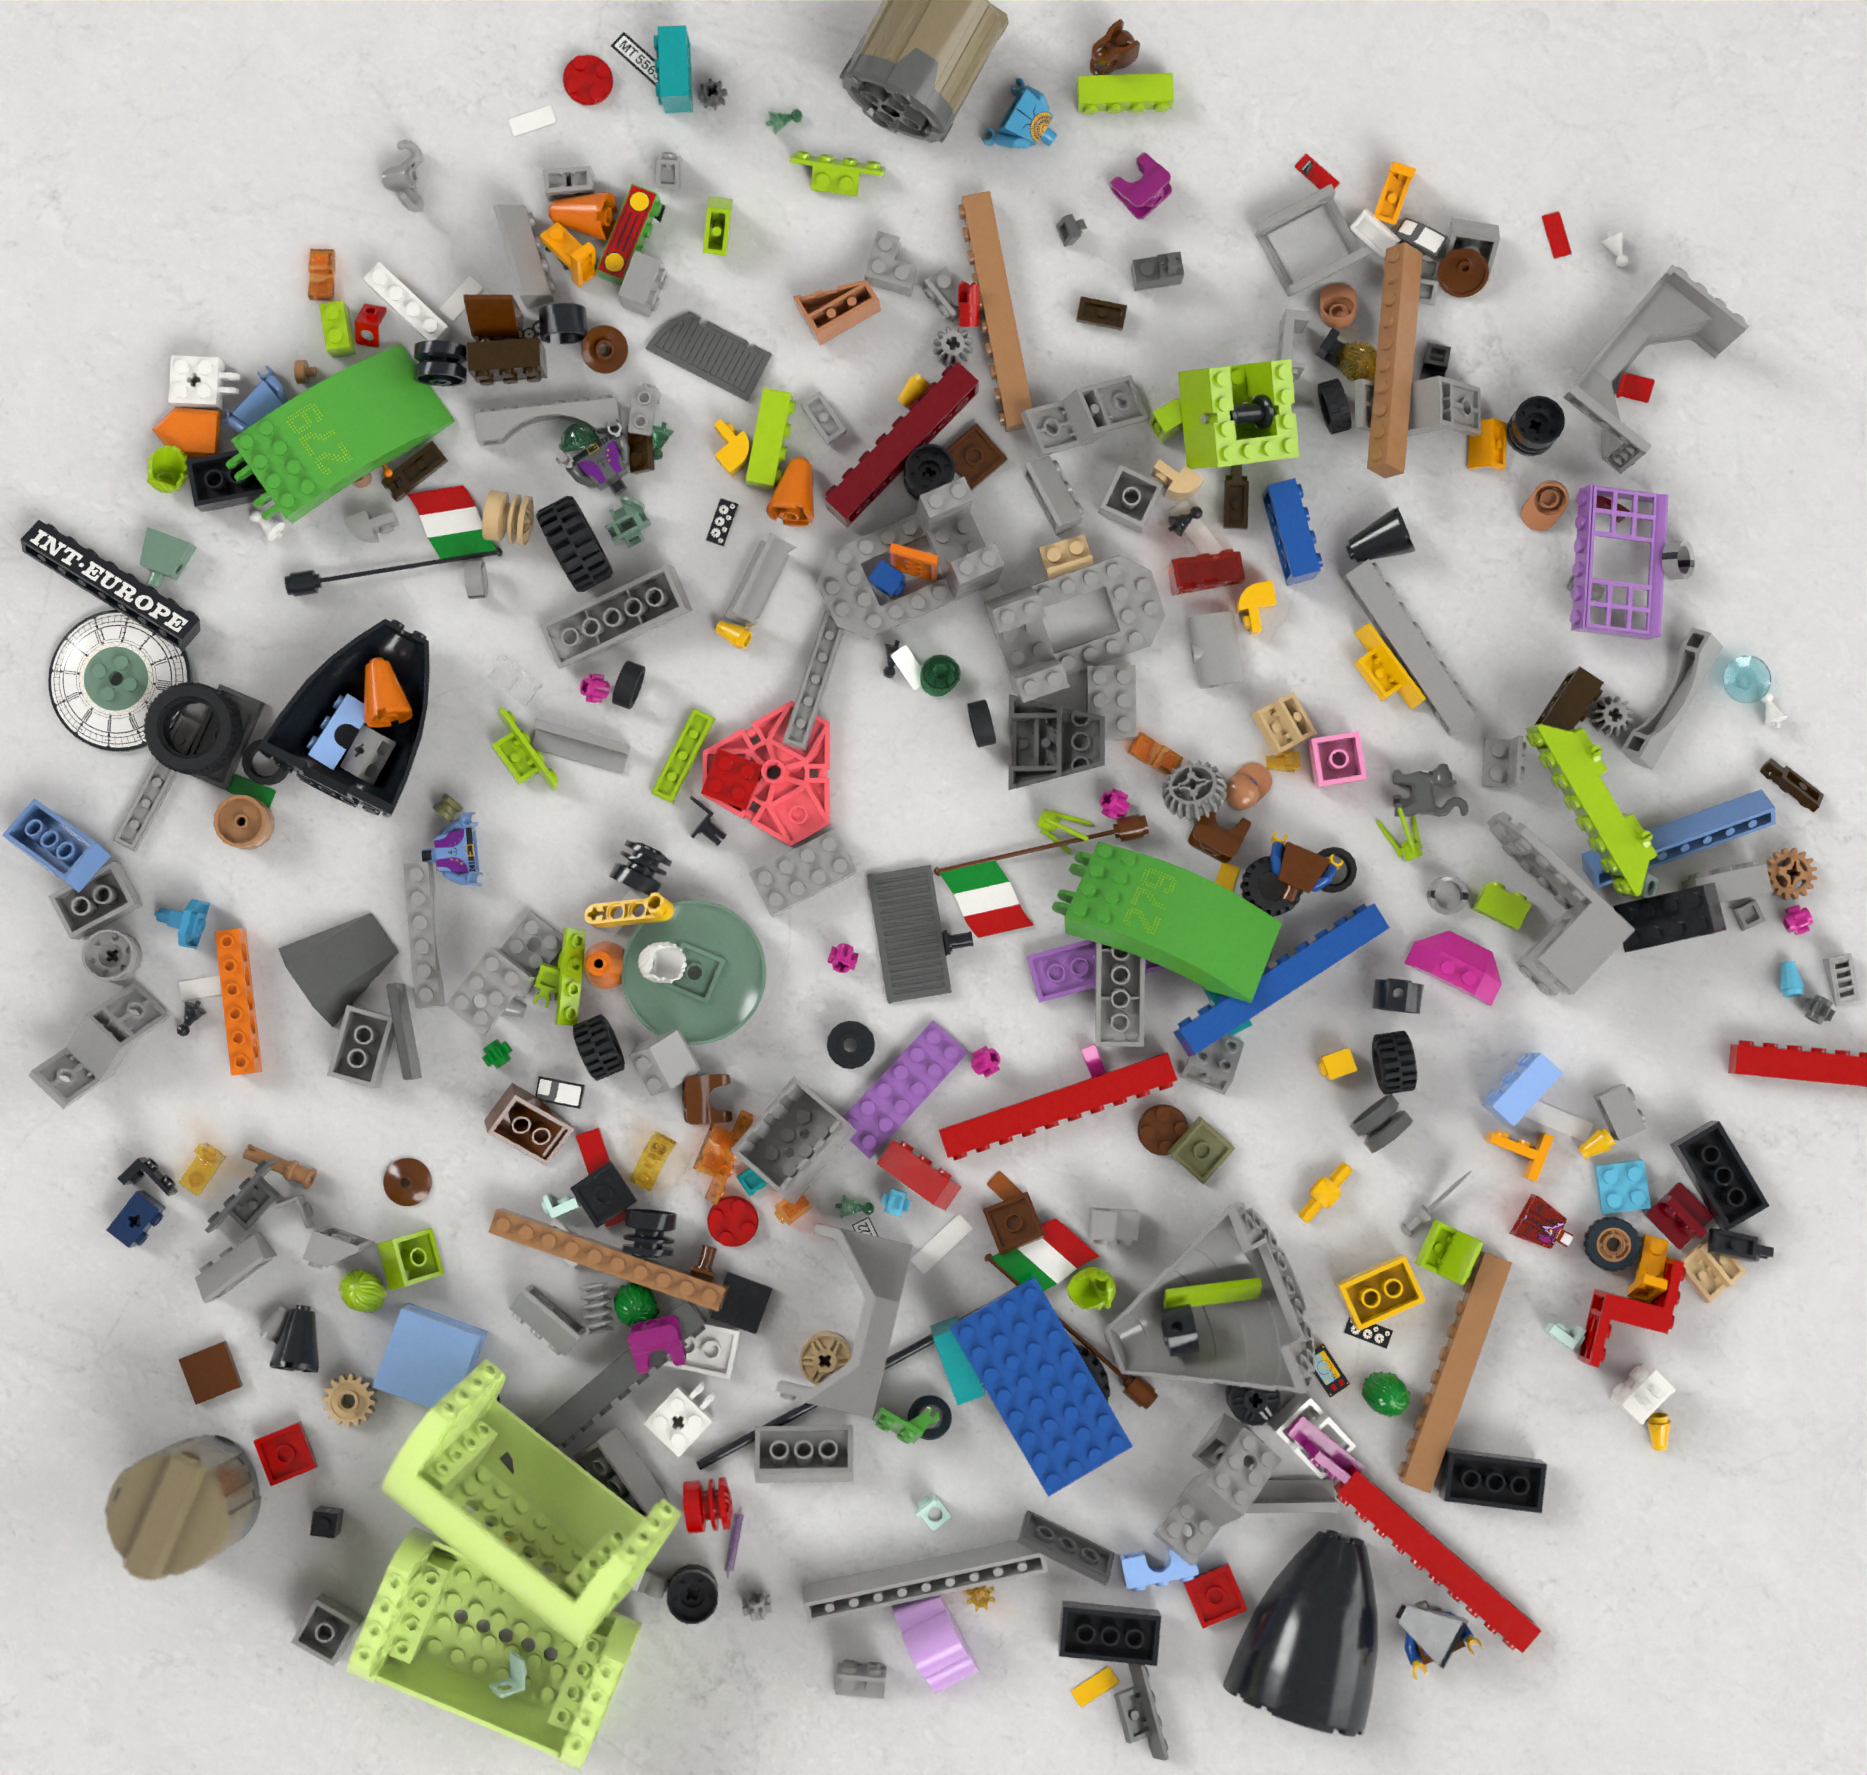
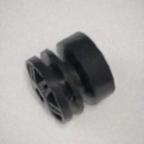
(1538, 414)
(931, 460)
(640, 868)
(649, 1232)
(1252, 1414)
(692, 1608)

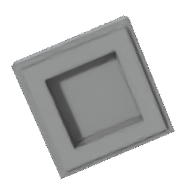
(1748, 915)

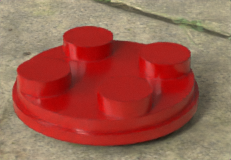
(587, 80)
(732, 1221)

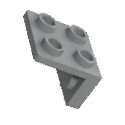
(1503, 762)
(1214, 1065)
(860, 1679)

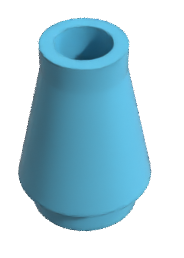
(1790, 980)

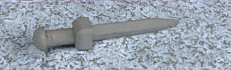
(1424, 1214)

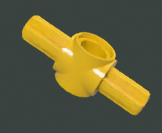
(1325, 1192)

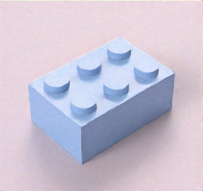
(1521, 1088)

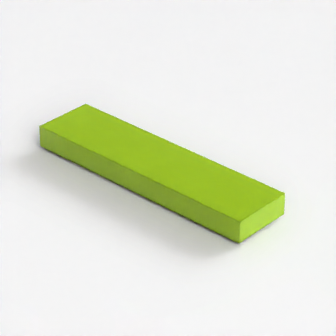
(683, 756)
(1213, 1293)

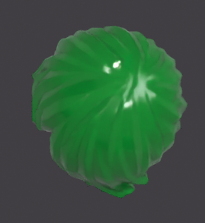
(635, 1304)
(1386, 1394)

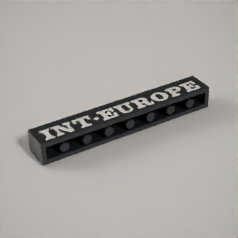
(111, 584)

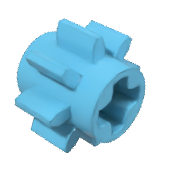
(895, 1202)

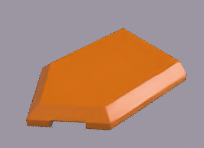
(191, 430)

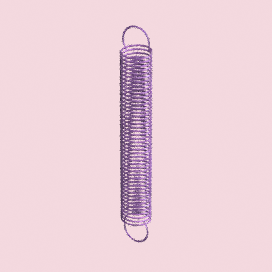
(732, 1543)

